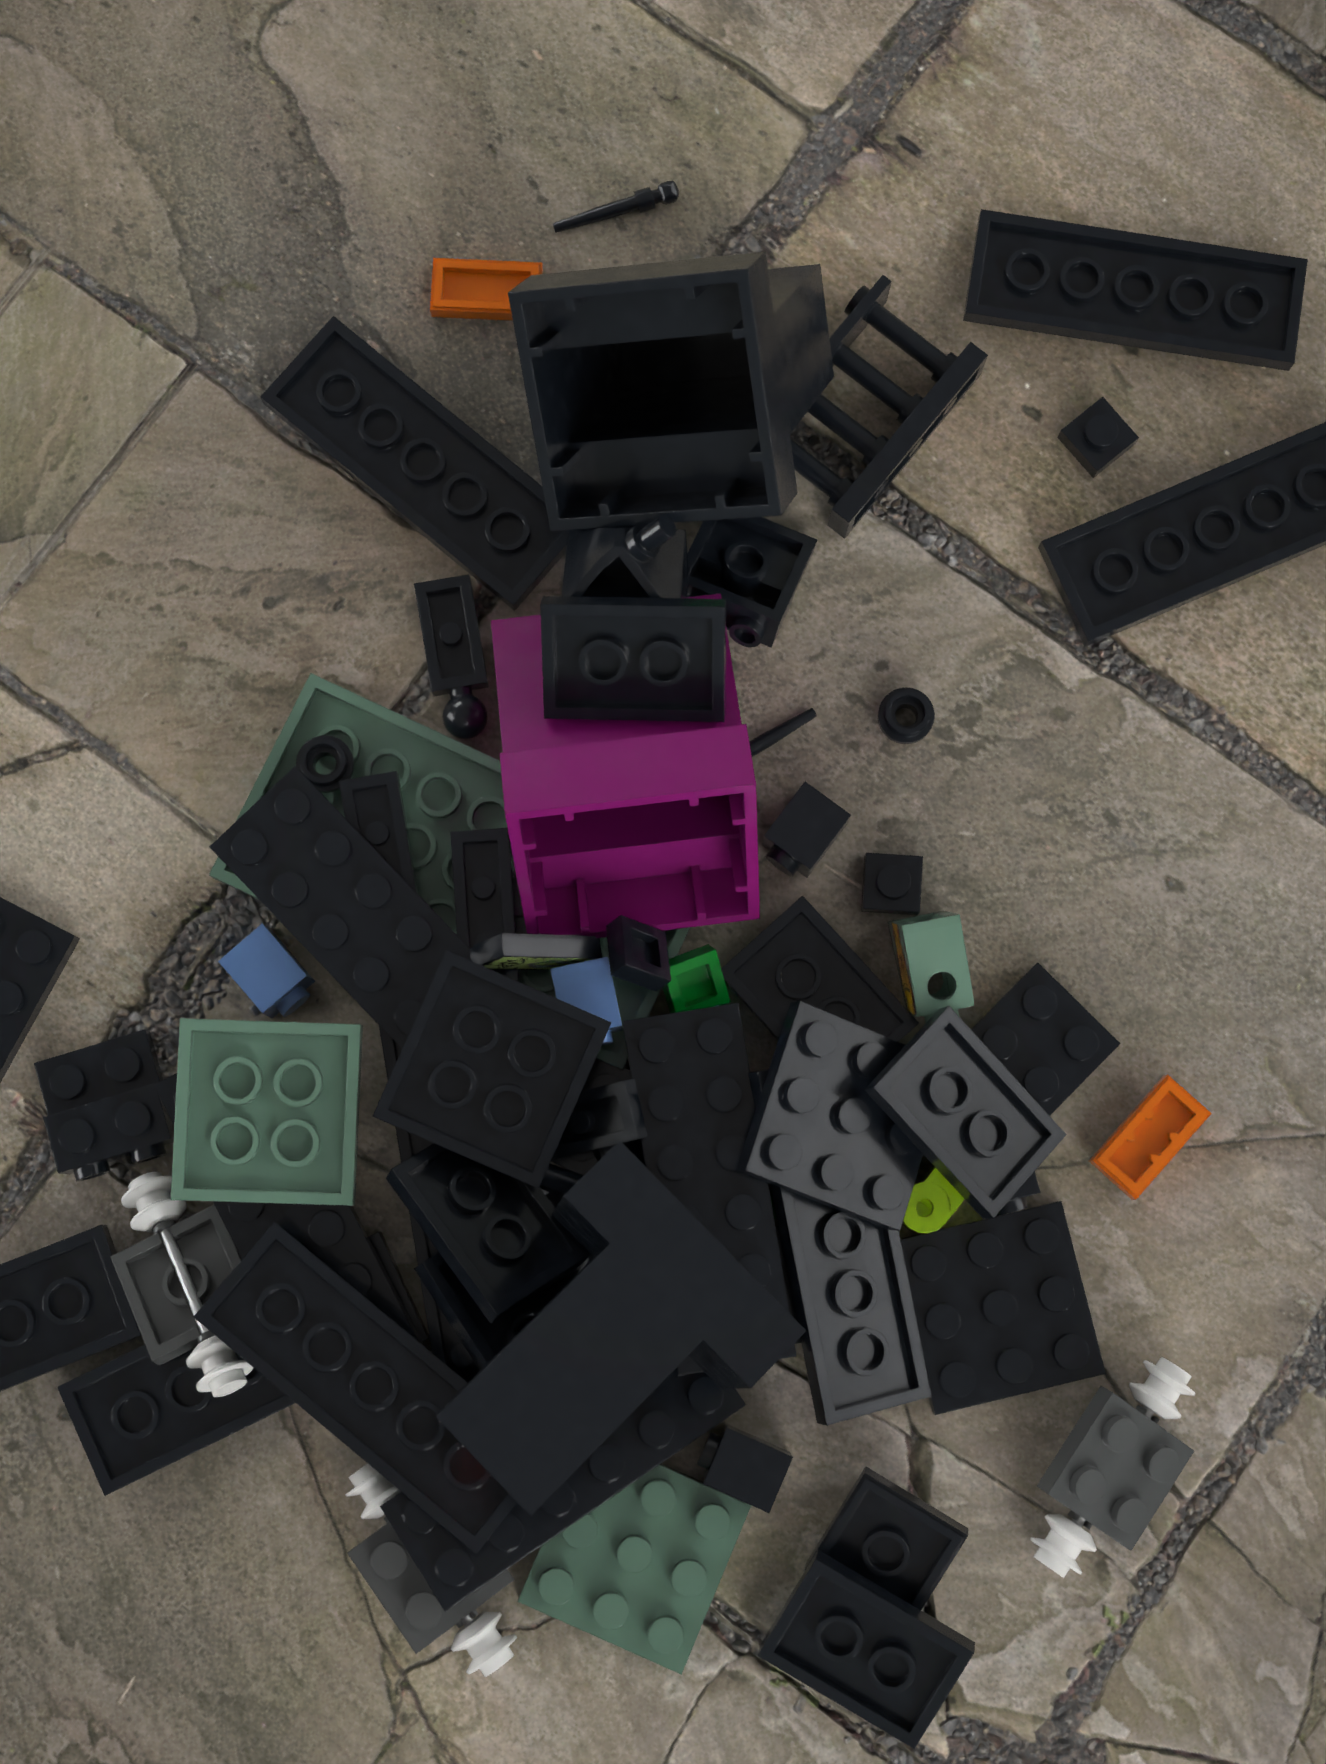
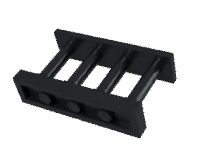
(917, 414)

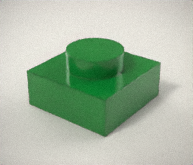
(696, 981)

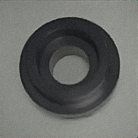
(917, 703)
(318, 748)

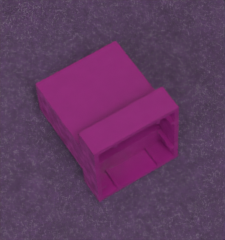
(622, 810)

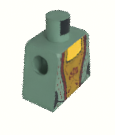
(926, 947)

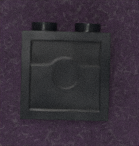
(753, 568)
(104, 1105)

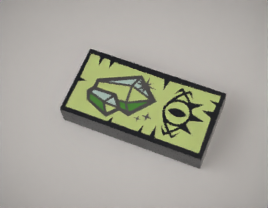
(534, 951)

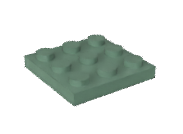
(267, 1112)
(641, 1565)

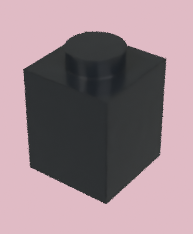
(804, 831)
(744, 1466)

